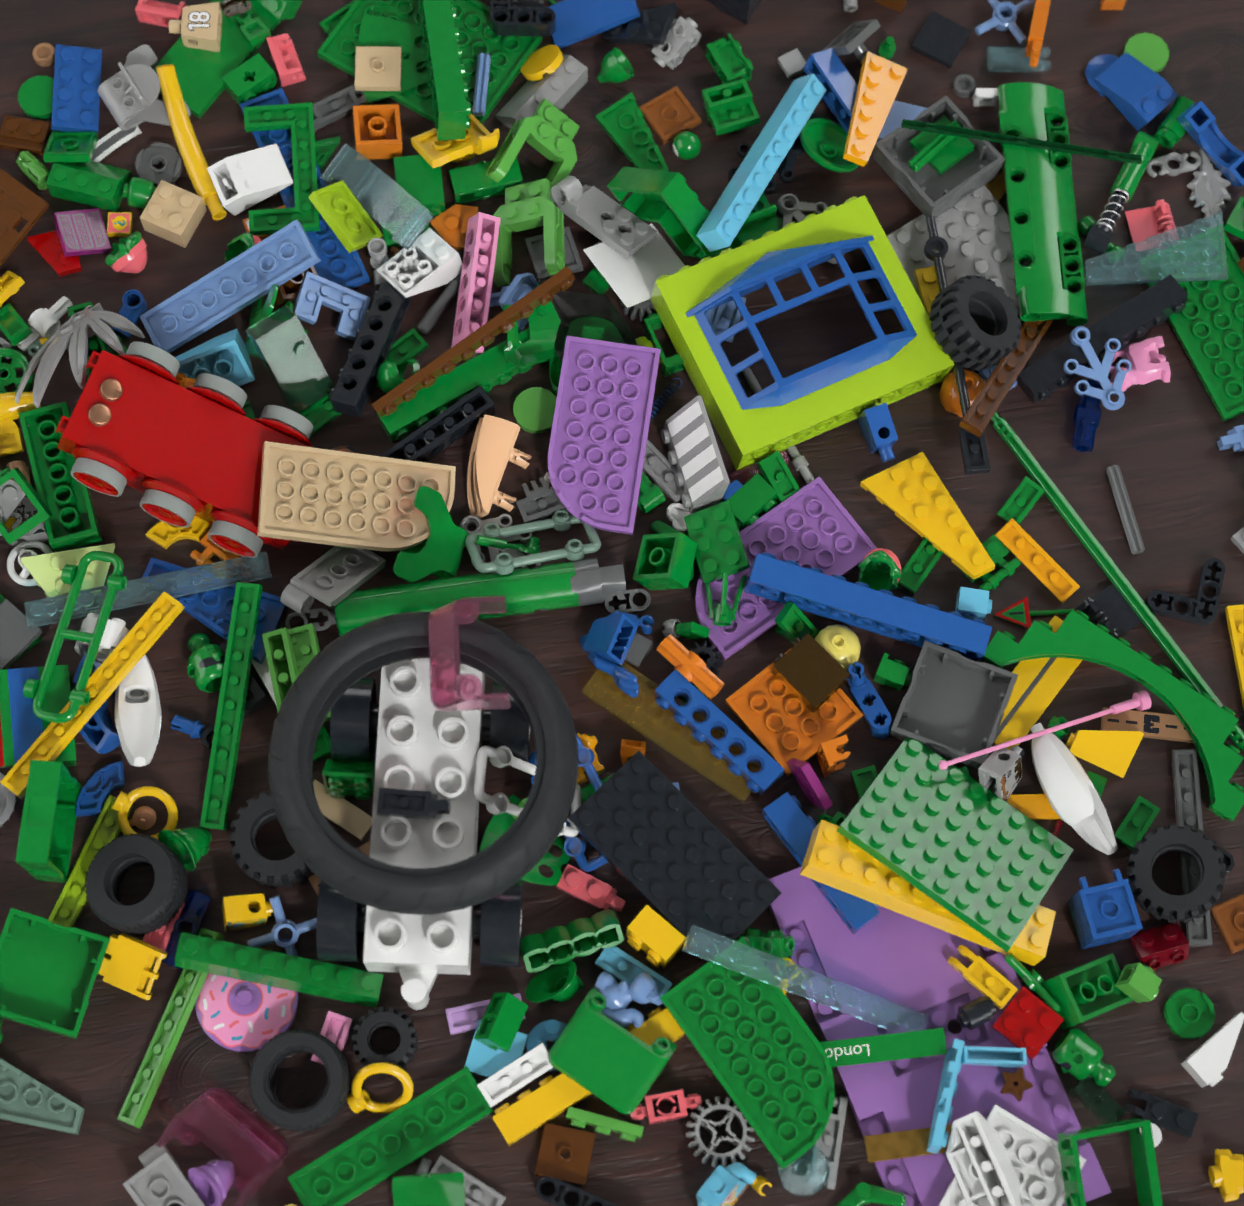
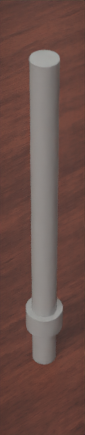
(799, 462)

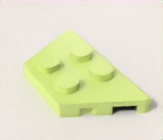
(48, 569)

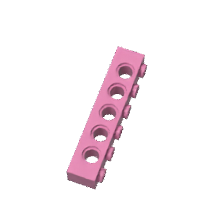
(476, 276)

